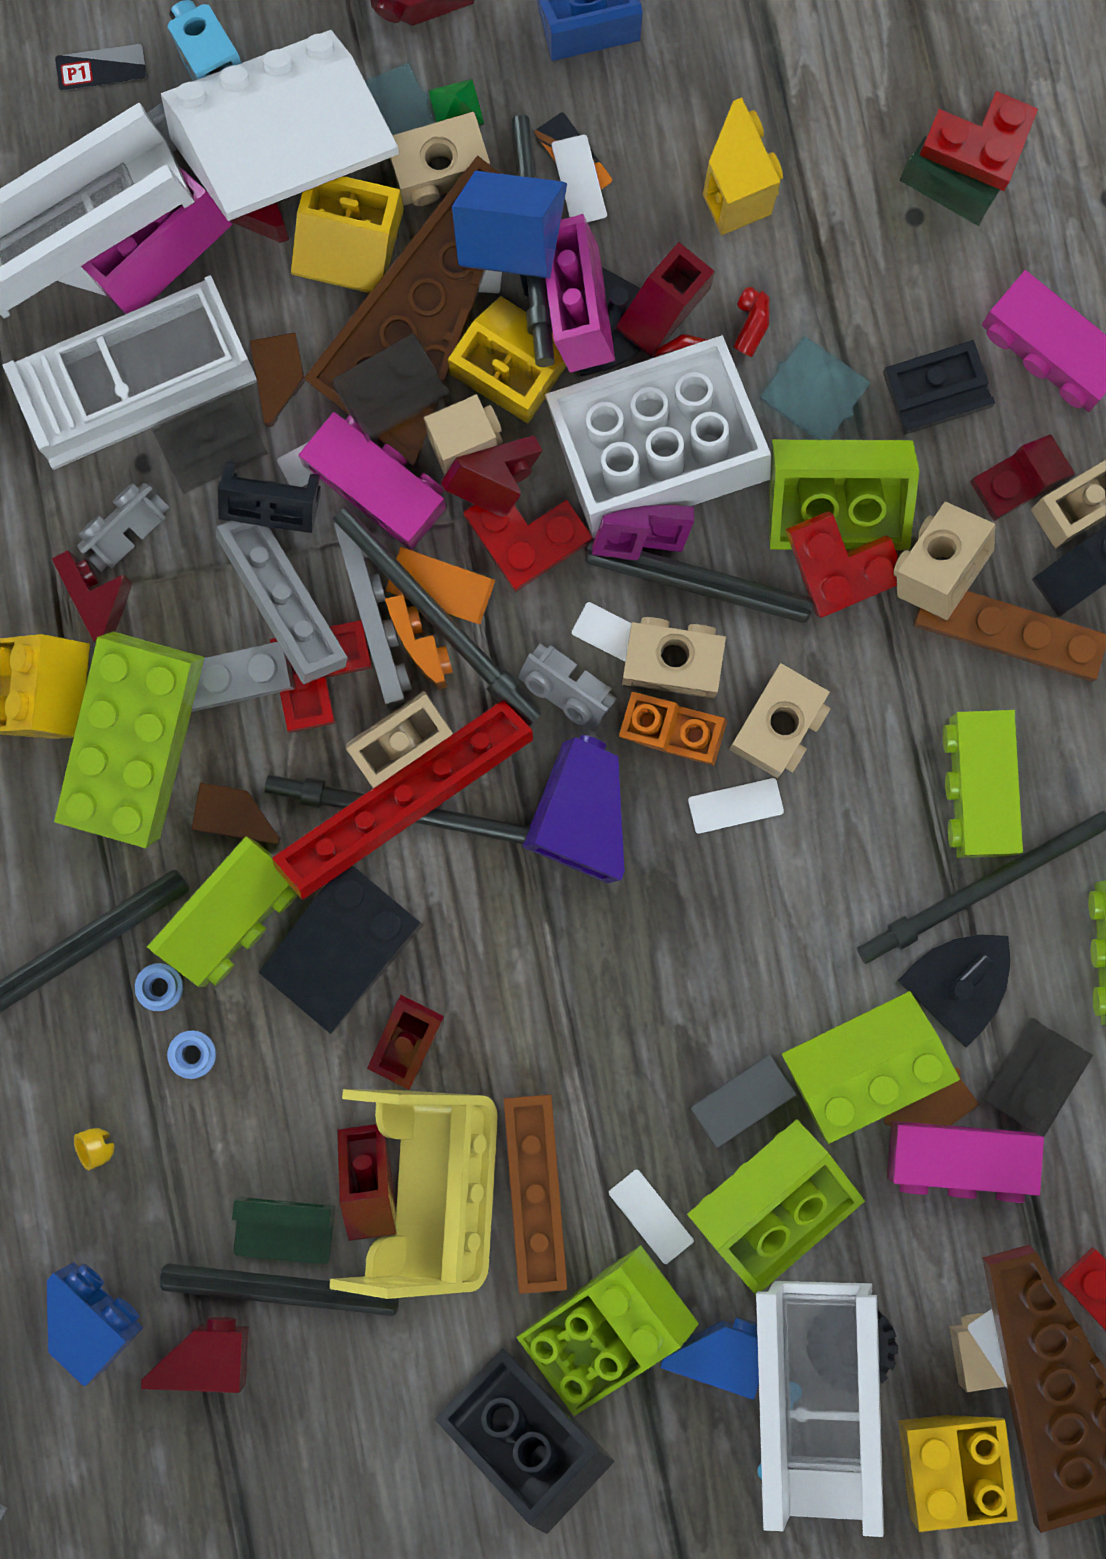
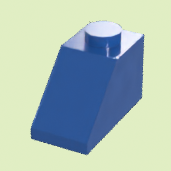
(721, 1357)

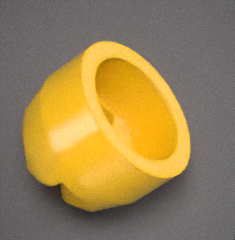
(92, 1147)

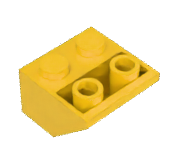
(740, 172)
(346, 233)
(500, 363)
(41, 685)
(957, 1471)

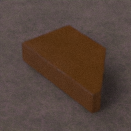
(277, 373)
(231, 814)

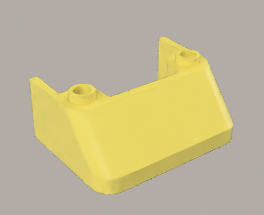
(440, 1195)

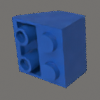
(86, 1323)

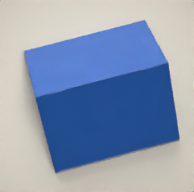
(588, 25)
(508, 223)

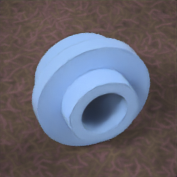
(144, 983)
(177, 1059)

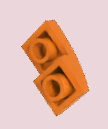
(452, 587)
(425, 654)
(673, 728)

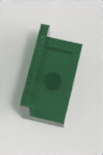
(948, 187)
(283, 1229)

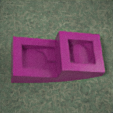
(652, 526)

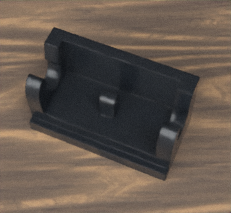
(267, 501)

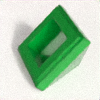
(455, 101)

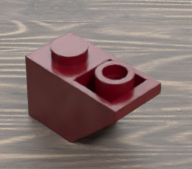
(666, 299)

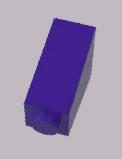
(581, 812)

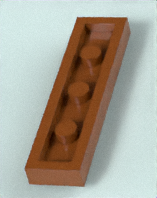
(1021, 635)
(535, 1194)

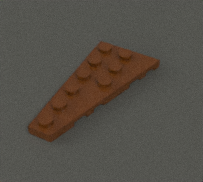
(418, 295)
(1052, 1390)

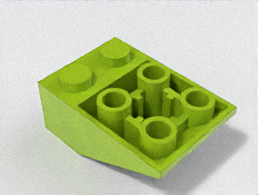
(609, 1331)

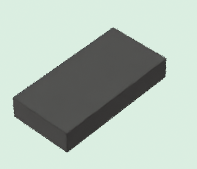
(742, 1100)

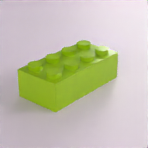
(128, 739)

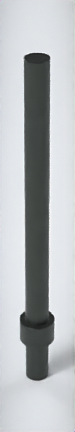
(538, 314)
(500, 684)
(314, 793)
(905, 931)

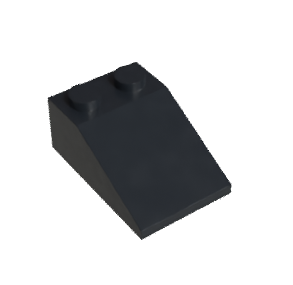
(340, 947)
(524, 1442)

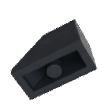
(1075, 574)

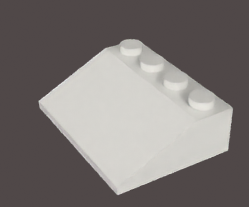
(278, 124)
(660, 433)

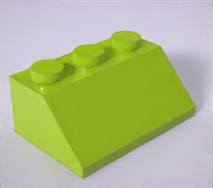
(861, 482)
(224, 915)
(870, 1067)
(776, 1207)

